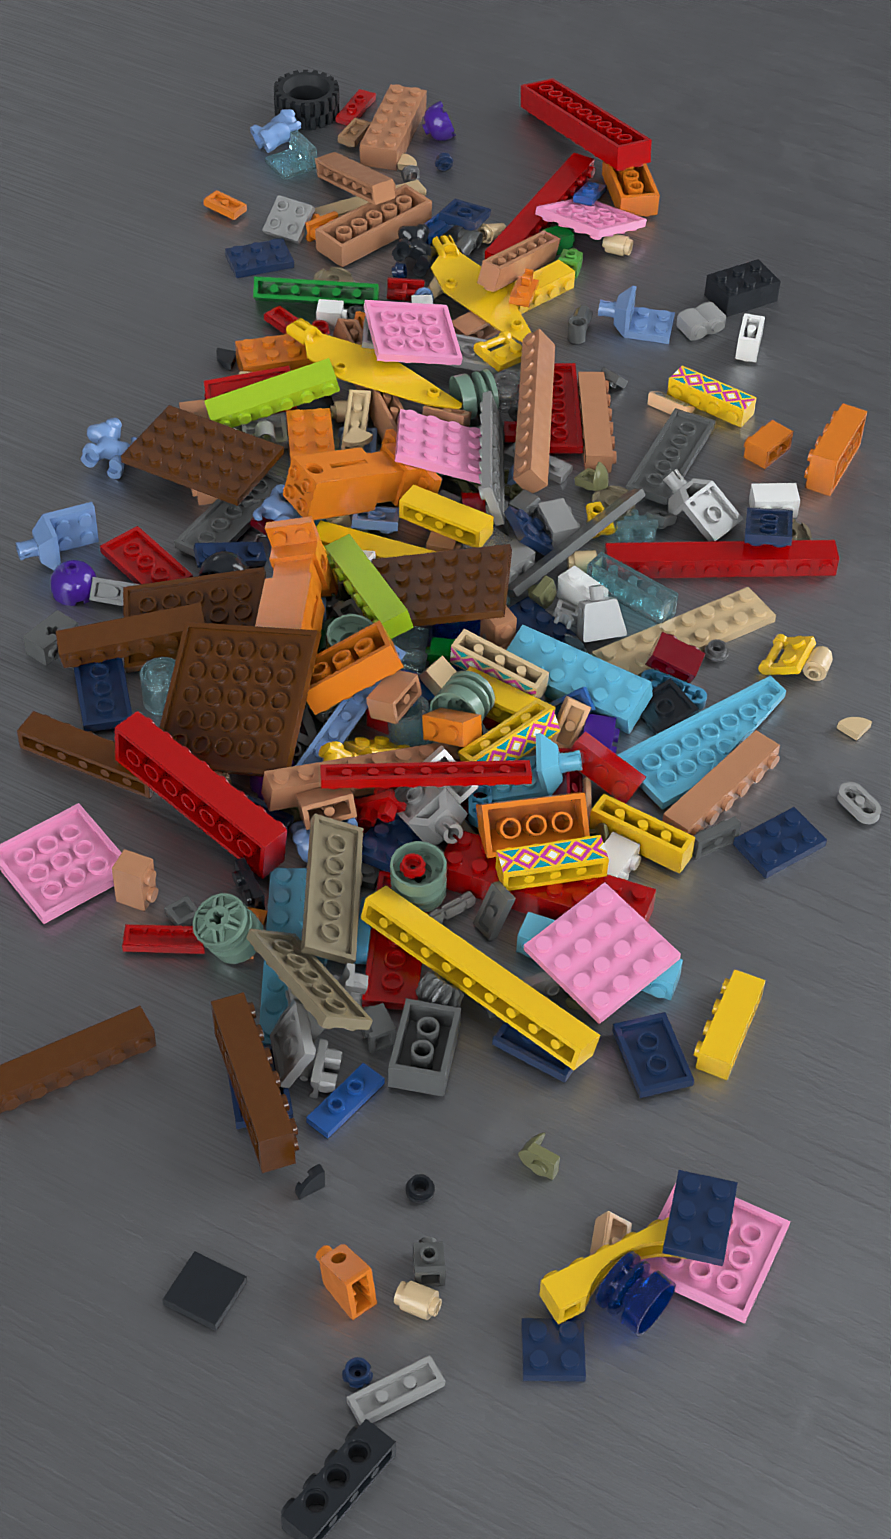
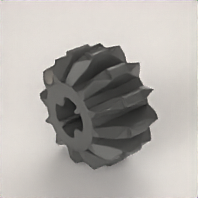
(437, 990)

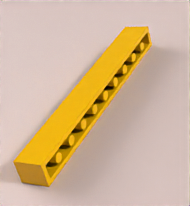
(480, 977)

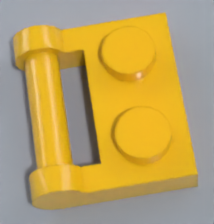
(502, 357)
(793, 658)
(365, 746)

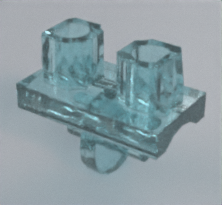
(636, 526)

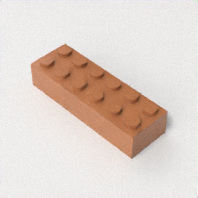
(393, 127)
(371, 226)

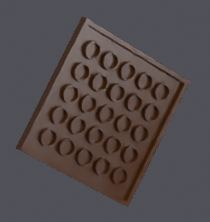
(240, 694)

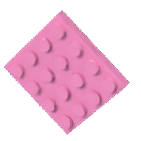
(595, 220)
(412, 332)
(438, 445)
(59, 862)
(602, 952)
(750, 1251)

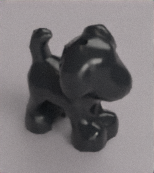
(414, 245)

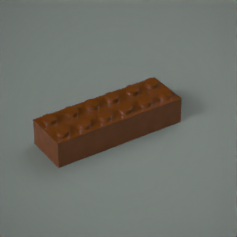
(254, 1082)

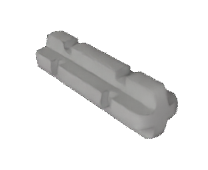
(453, 907)

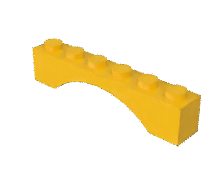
(570, 1289)

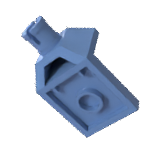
(638, 322)
(60, 532)

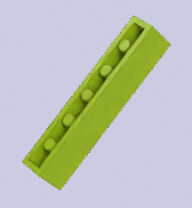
(273, 394)
(367, 586)

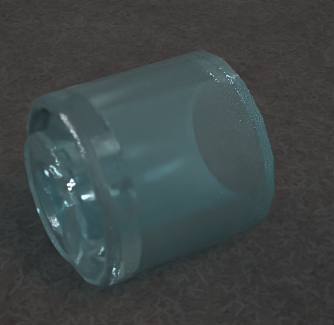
(155, 683)
(410, 727)

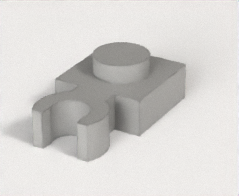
(565, 613)

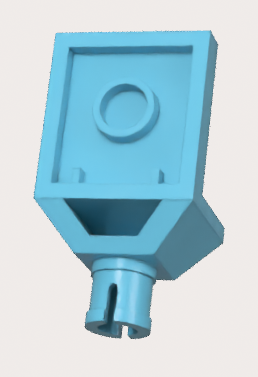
(546, 770)

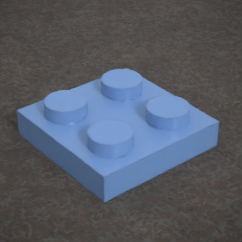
(382, 518)

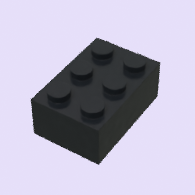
(742, 287)

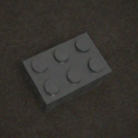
(424, 1047)

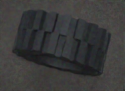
(310, 96)

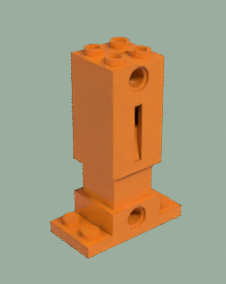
(352, 480)
(298, 579)

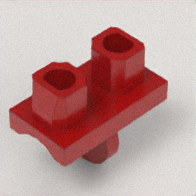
(403, 288)
(379, 805)

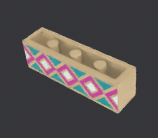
(499, 663)

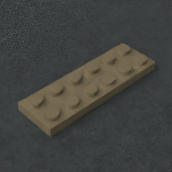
(332, 890)
(309, 981)

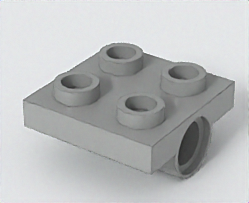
(288, 219)
(269, 428)

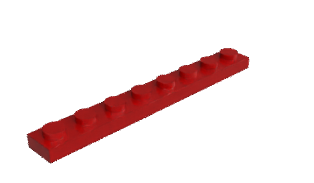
(425, 774)

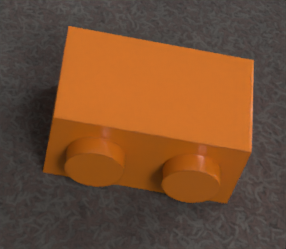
(768, 444)
(451, 727)

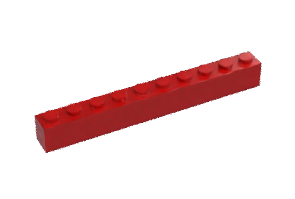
(560, 187)
(727, 558)

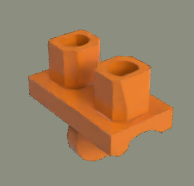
(316, 222)

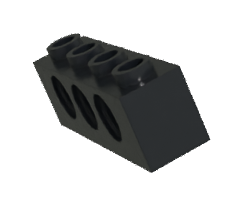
(336, 1501)

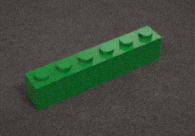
(311, 291)

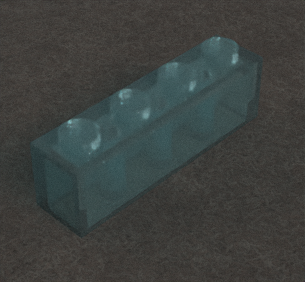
(634, 588)

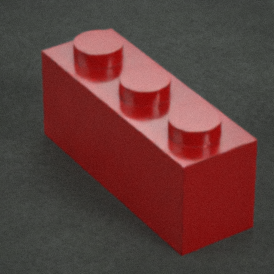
(607, 768)

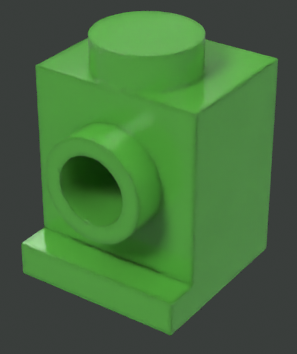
(572, 258)

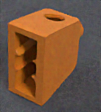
(347, 1279)

